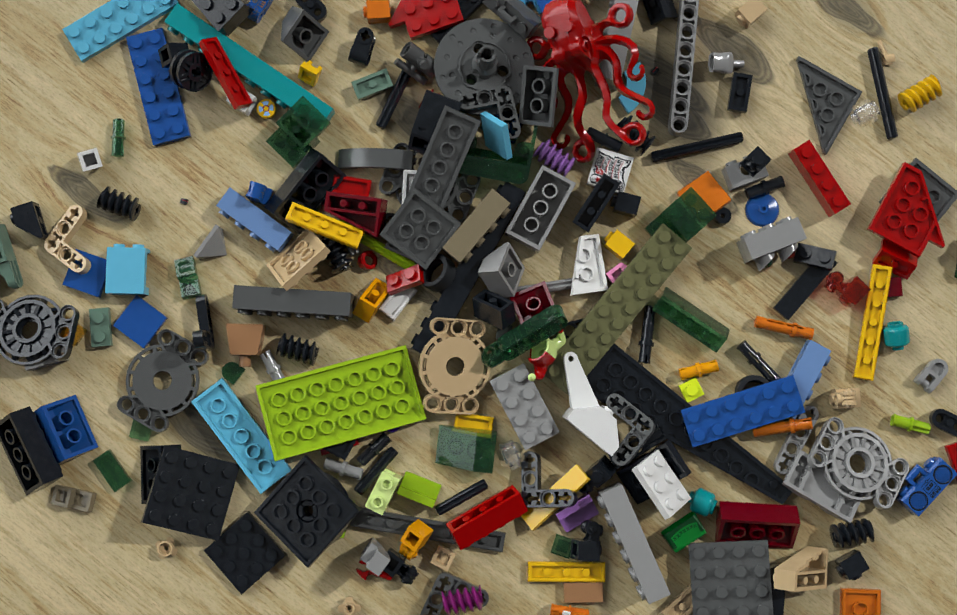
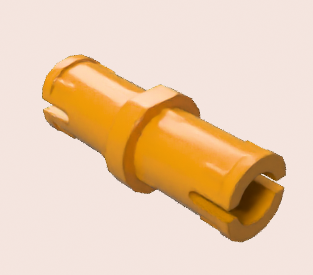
(698, 369)

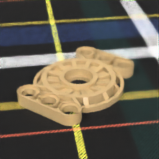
(450, 346)

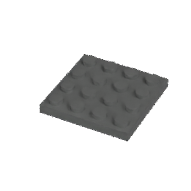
(730, 578)

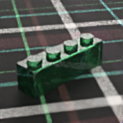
(691, 319)

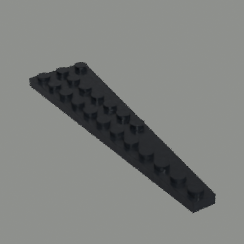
(625, 376)

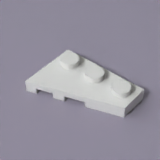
(589, 267)

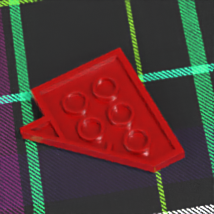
(426, 16)
(907, 213)

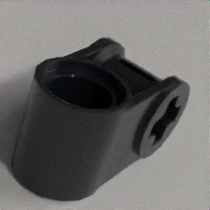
(362, 50)

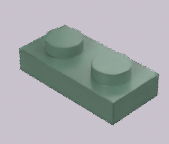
(372, 84)
(100, 327)

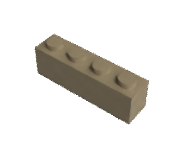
(476, 226)

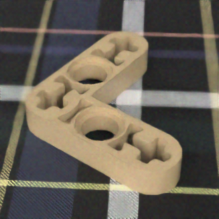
(62, 244)

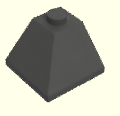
(302, 33)

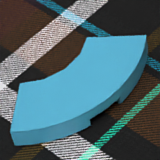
(637, 87)

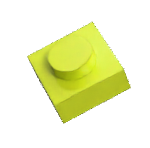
(691, 389)

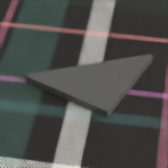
(828, 100)

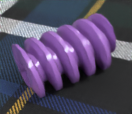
(554, 158)

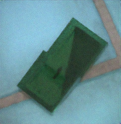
(188, 277)

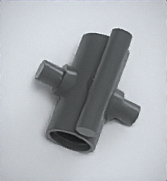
(416, 63)

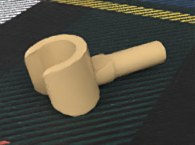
(887, 59)

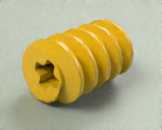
(919, 93)

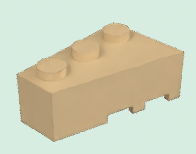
(803, 571)

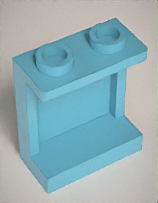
(126, 270)

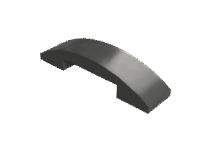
(375, 158)

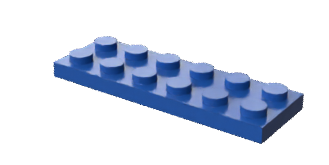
(158, 92)
(742, 411)

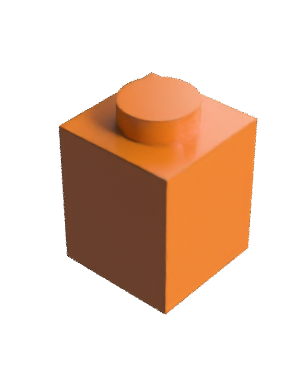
(377, 11)

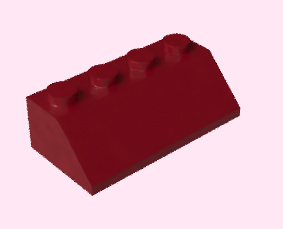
(757, 522)

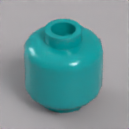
(896, 335)
(702, 502)

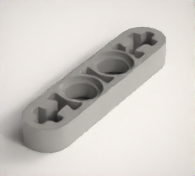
(798, 441)

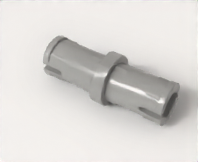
(272, 366)
(343, 468)

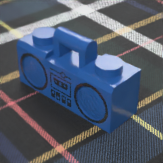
(927, 486)

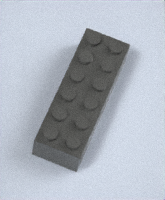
(294, 301)

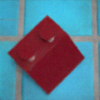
(532, 301)

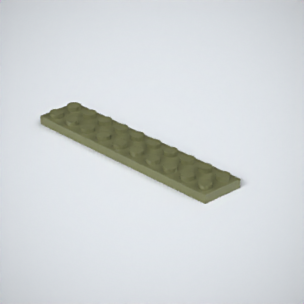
(621, 303)

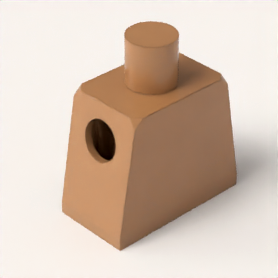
(245, 341)

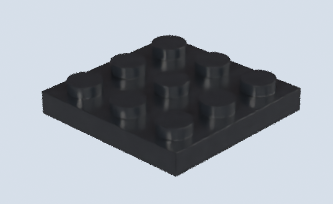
(245, 552)

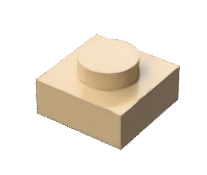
(442, 557)

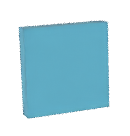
(496, 135)

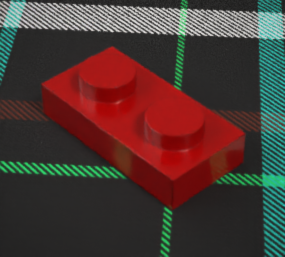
(405, 279)

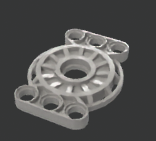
(877, 459)

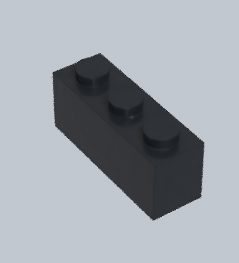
(596, 202)

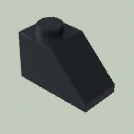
(30, 219)

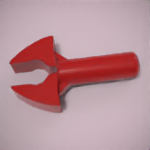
(364, 574)

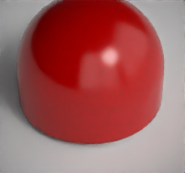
(362, 263)

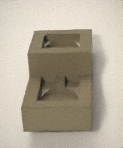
(73, 498)

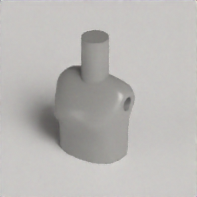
(723, 62)

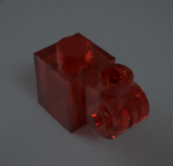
(849, 292)

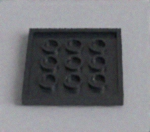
(190, 493)

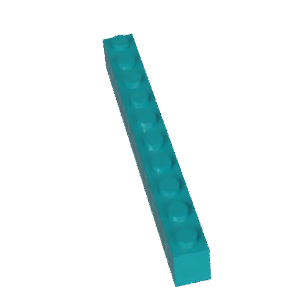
(245, 63)

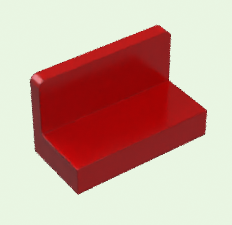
(893, 256)

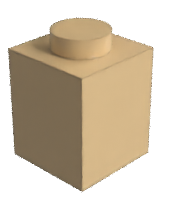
(750, 12)

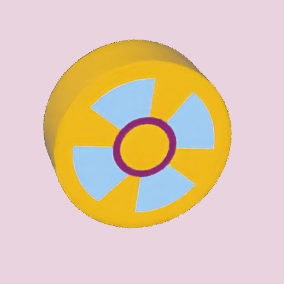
(266, 109)

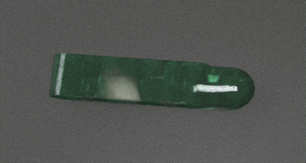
(525, 336)

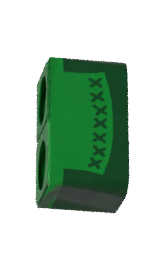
(683, 532)

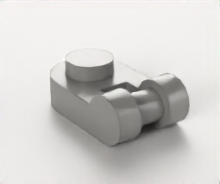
(937, 370)

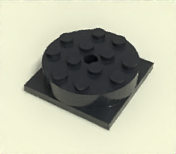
(288, 515)

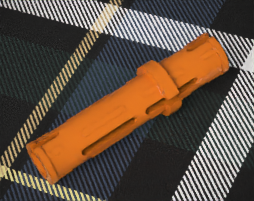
(790, 329)
(784, 427)

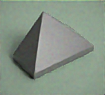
(212, 245)

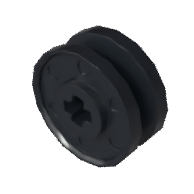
(190, 70)

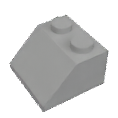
(502, 271)

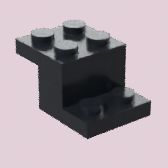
(671, 456)

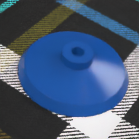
(762, 210)

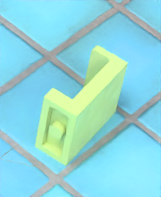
(383, 491)

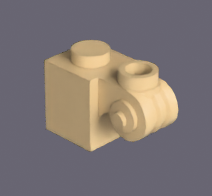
(845, 398)

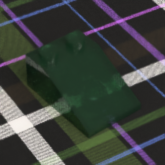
(466, 448)

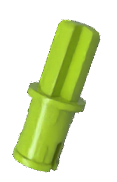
(910, 424)

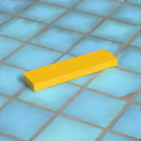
(324, 225)
(572, 480)
(566, 571)

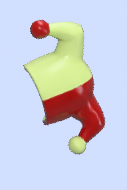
(544, 355)

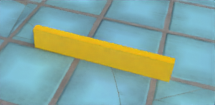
(872, 322)

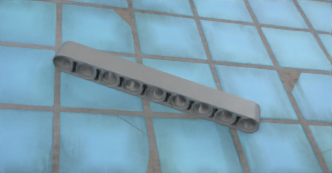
(683, 61)

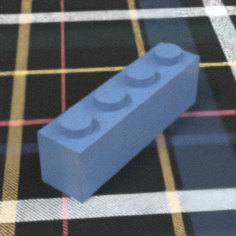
(255, 220)
(808, 368)

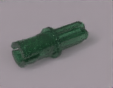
(118, 138)

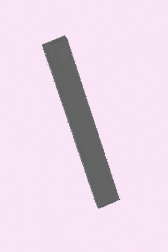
(398, 524)

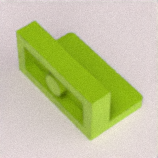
(419, 489)

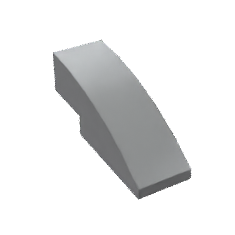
(375, 557)

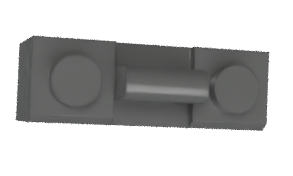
(516, 15)

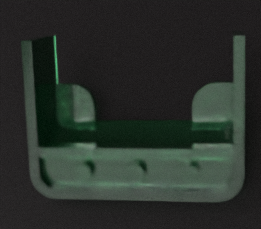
(493, 166)

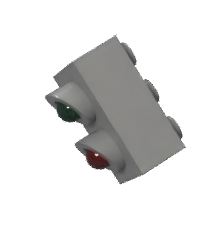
(770, 239)

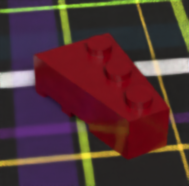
(360, 211)

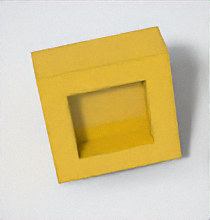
(309, 73)

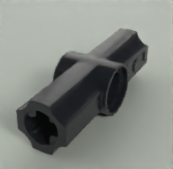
(655, 439)

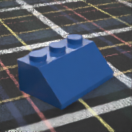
(66, 429)

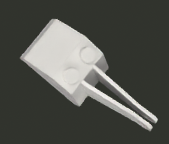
(584, 411)

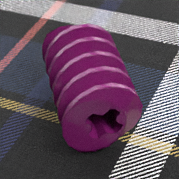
(462, 601)

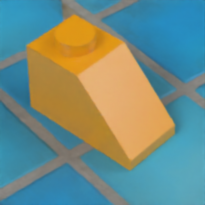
(371, 300)

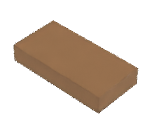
(583, 592)

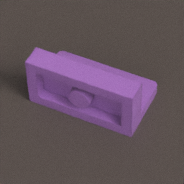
(573, 516)

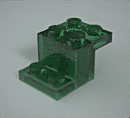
(298, 131)
(684, 216)

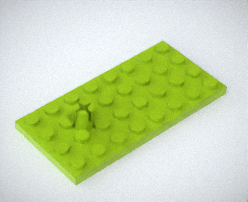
(340, 403)

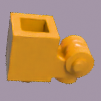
(414, 539)

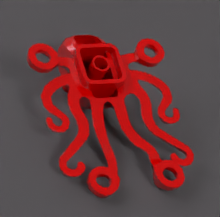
(580, 47)

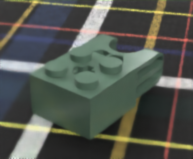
(8, 264)

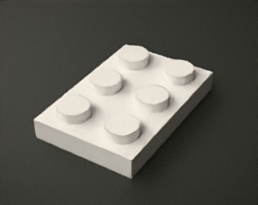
(661, 484)

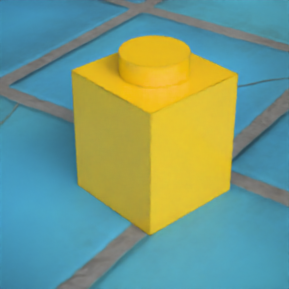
(618, 244)

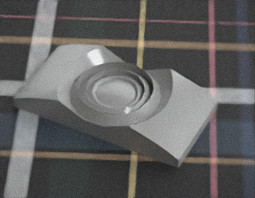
(813, 486)

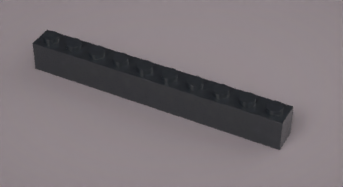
(467, 274)

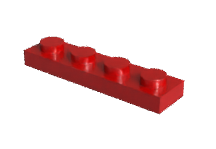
(225, 73)

